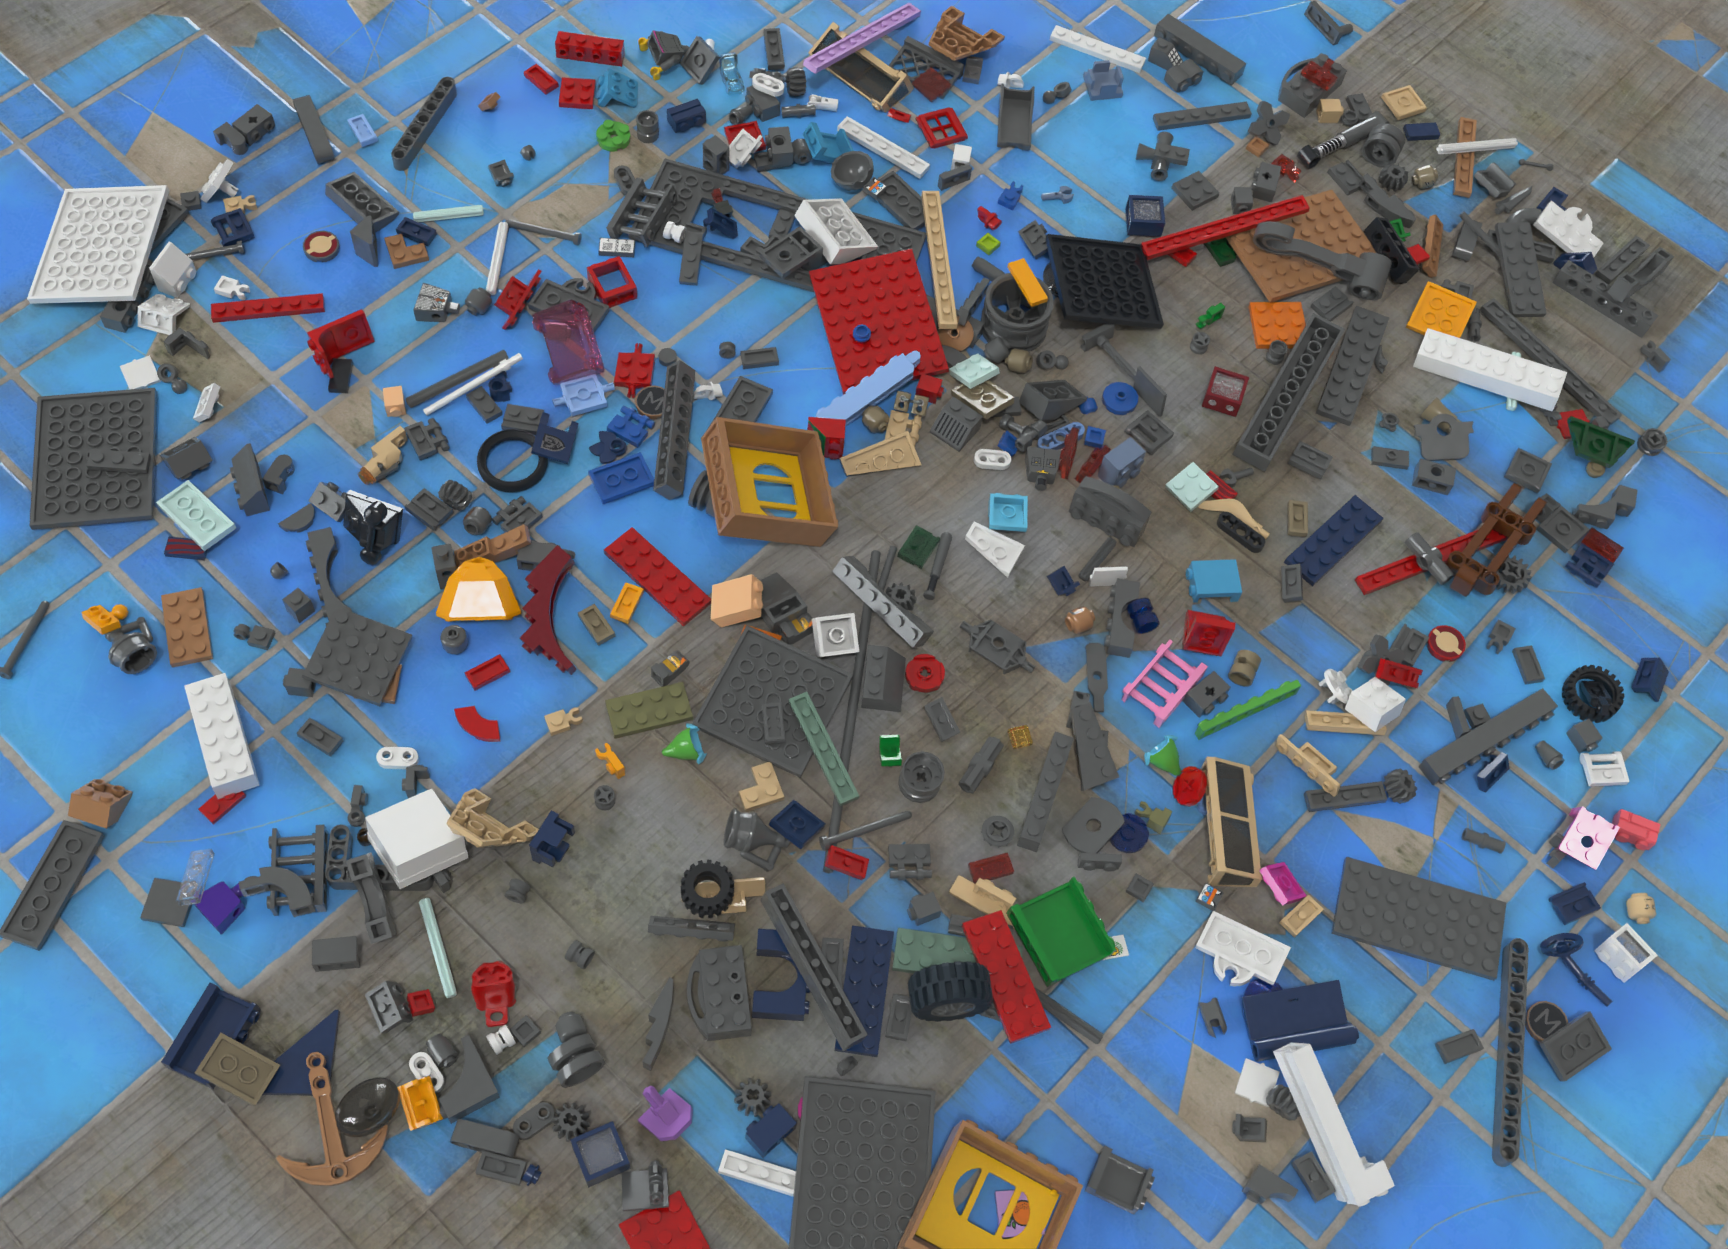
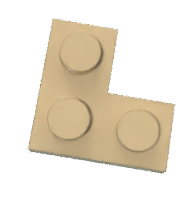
(767, 789)

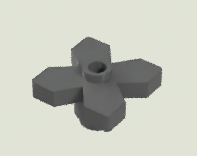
(1268, 123)
(1379, 649)

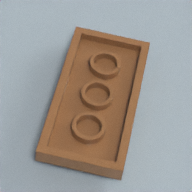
(186, 627)

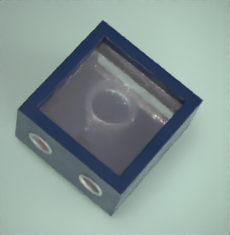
(1145, 215)
(600, 1154)

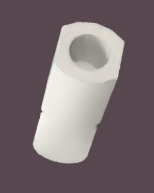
(823, 103)

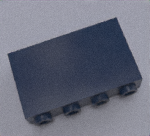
(213, 1014)

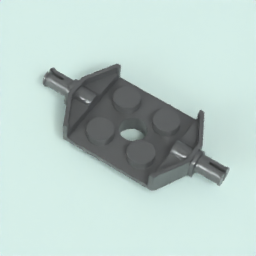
(1007, 657)

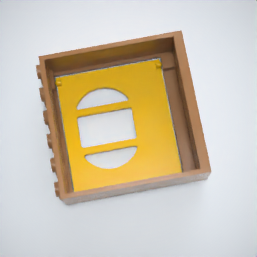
(738, 447)
(972, 1148)

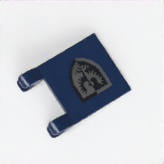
(553, 442)

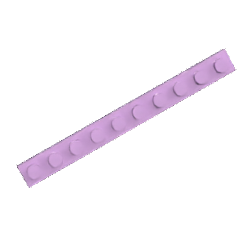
(861, 38)

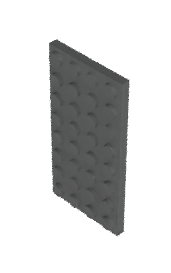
(1419, 918)

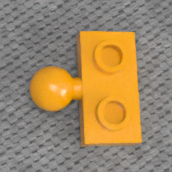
(103, 620)

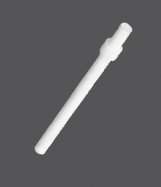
(504, 365)

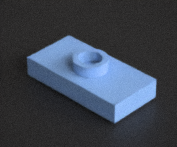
(362, 130)

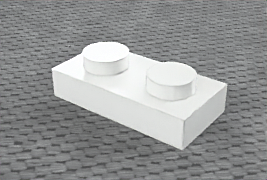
(206, 403)

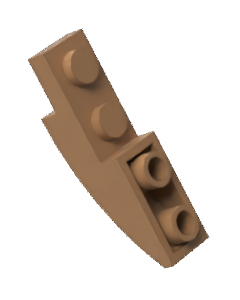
(495, 549)

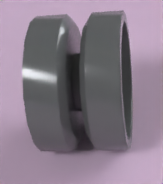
(1383, 145)
(576, 1060)

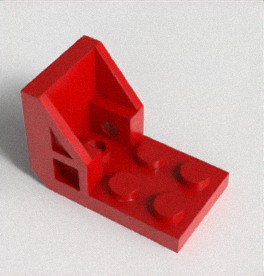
(1206, 633)

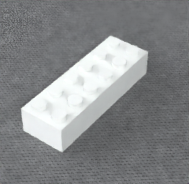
(221, 735)

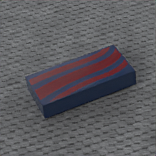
(184, 548)

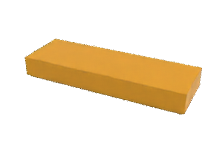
(1027, 282)

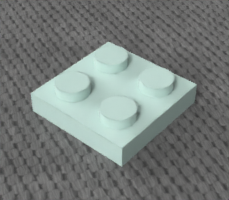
(974, 371)
(1191, 486)

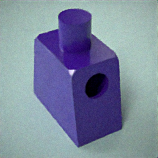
(221, 905)

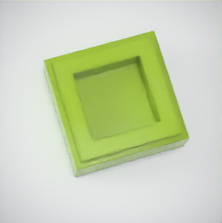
(988, 244)

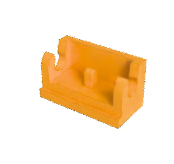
(420, 1103)

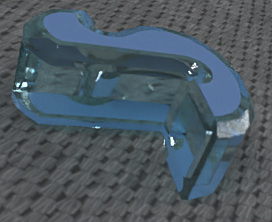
(730, 73)

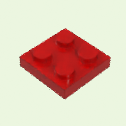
(577, 93)

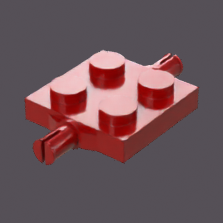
(634, 370)

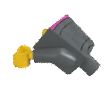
(665, 50)

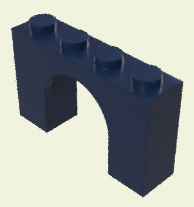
(784, 1004)

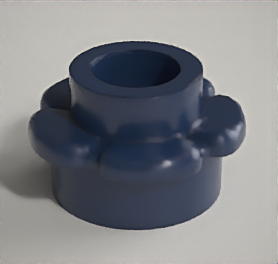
(532, 1175)

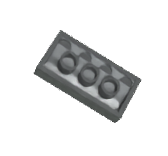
(360, 200)

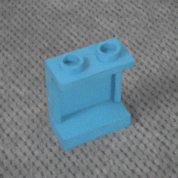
(824, 145)
(1214, 579)

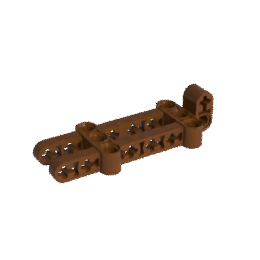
(1496, 516)

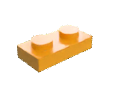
(626, 603)

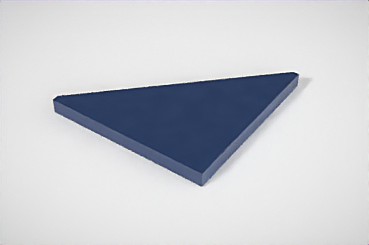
(293, 1072)

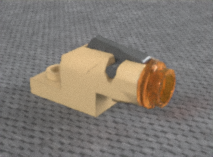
(385, 457)

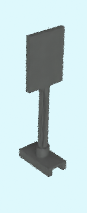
(1143, 384)

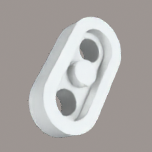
(768, 84)
(992, 459)
(396, 759)
(429, 1070)

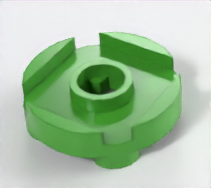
(610, 128)

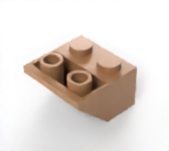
(99, 803)

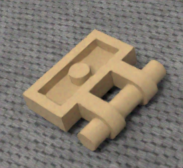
(899, 422)

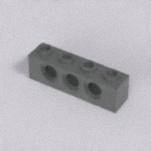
(120, 314)

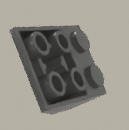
(780, 602)

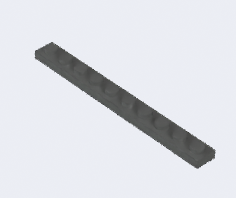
(1542, 354)

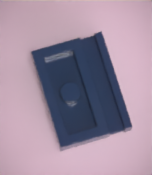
(1574, 903)

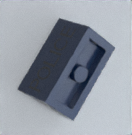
(1650, 677)

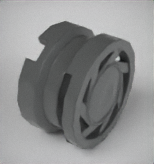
(1652, 442)

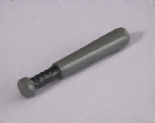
(942, 550)

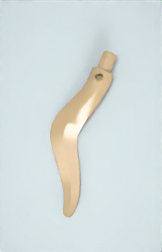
(1237, 509)

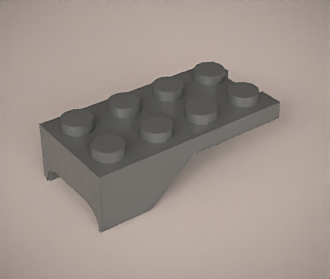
(1015, 118)

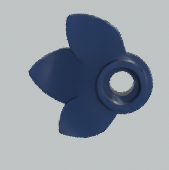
(607, 446)

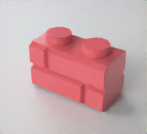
(1636, 829)

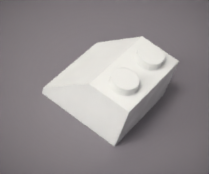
(172, 270)

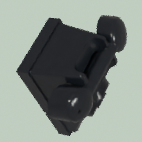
(372, 524)

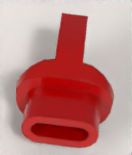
(990, 219)

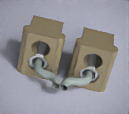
(919, 400)

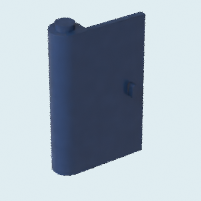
(1313, 1019)

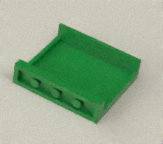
(1061, 932)

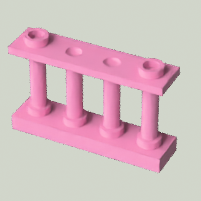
(1172, 700)

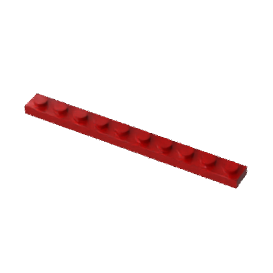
(1224, 227)
(1409, 567)

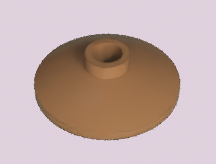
(959, 342)

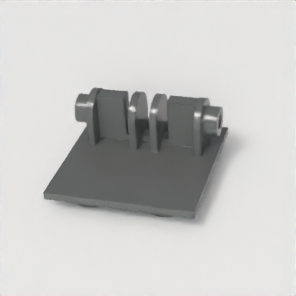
(645, 1188)

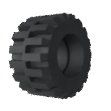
(703, 872)

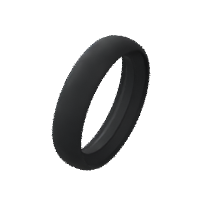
(509, 486)

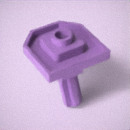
(667, 1115)

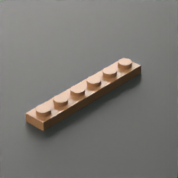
(1464, 161)

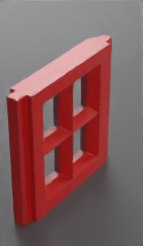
(954, 122)

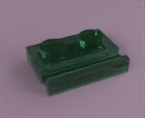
(918, 547)

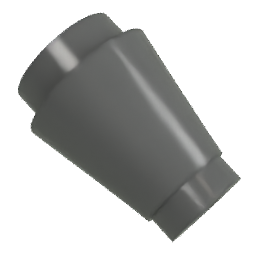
(740, 114)
(1549, 755)

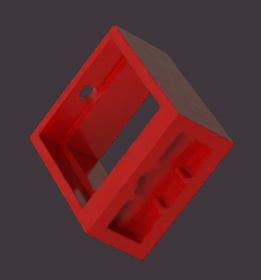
(615, 296)

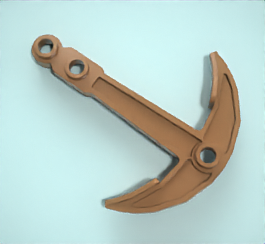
(332, 1142)

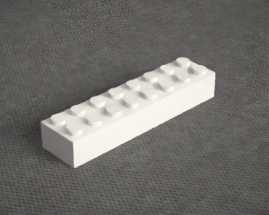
(1490, 369)

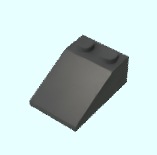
(1050, 398)

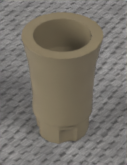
(1435, 409)

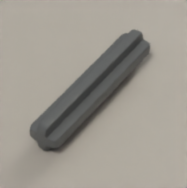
(1097, 558)

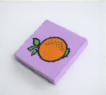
(1019, 1216)

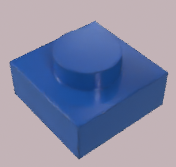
(1094, 437)
(1007, 443)

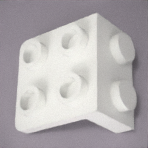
(741, 147)

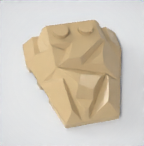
(482, 829)

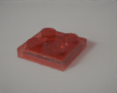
(1068, 453)

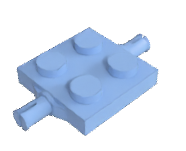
(583, 394)

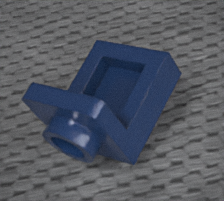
(1062, 581)

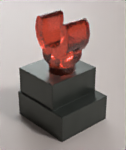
(720, 205)

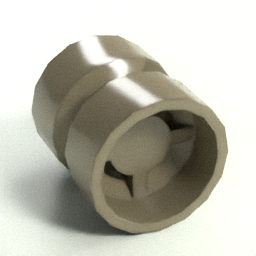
(1244, 668)

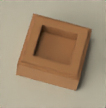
(1257, 146)

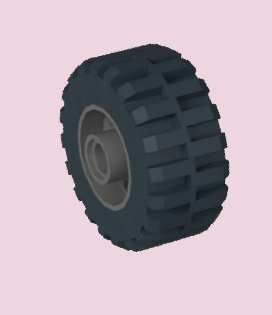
(950, 991)

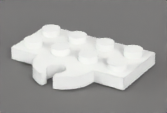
(1567, 230)
(1241, 950)

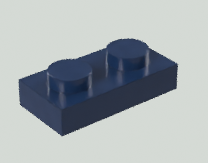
(416, 231)

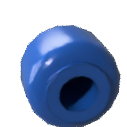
(1088, 406)

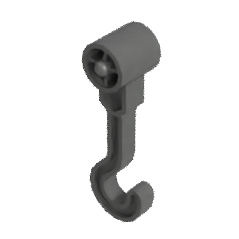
(1366, 273)

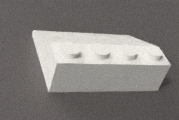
(835, 229)

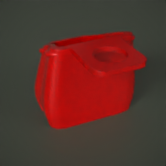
(493, 990)

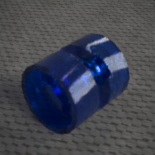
(1142, 615)

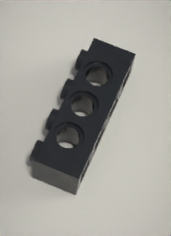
(1388, 243)

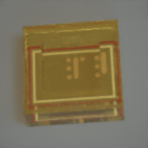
(1020, 737)

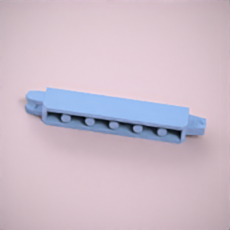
(872, 388)

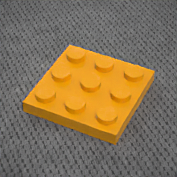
(1441, 311)

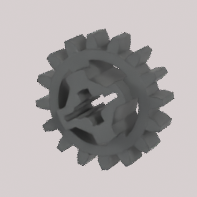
(1513, 575)

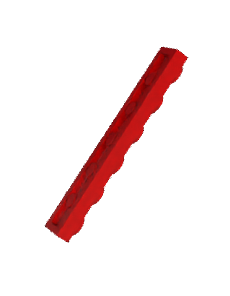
(267, 308)

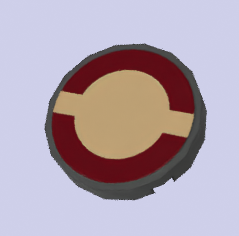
(321, 246)

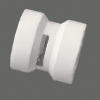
(674, 232)
(496, 1042)

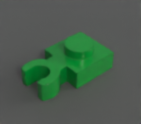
(1213, 314)

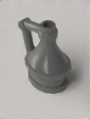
(133, 650)
(747, 832)

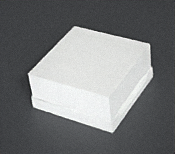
(415, 838)

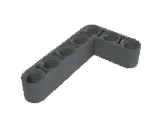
(340, 867)

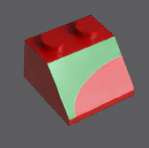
(831, 434)

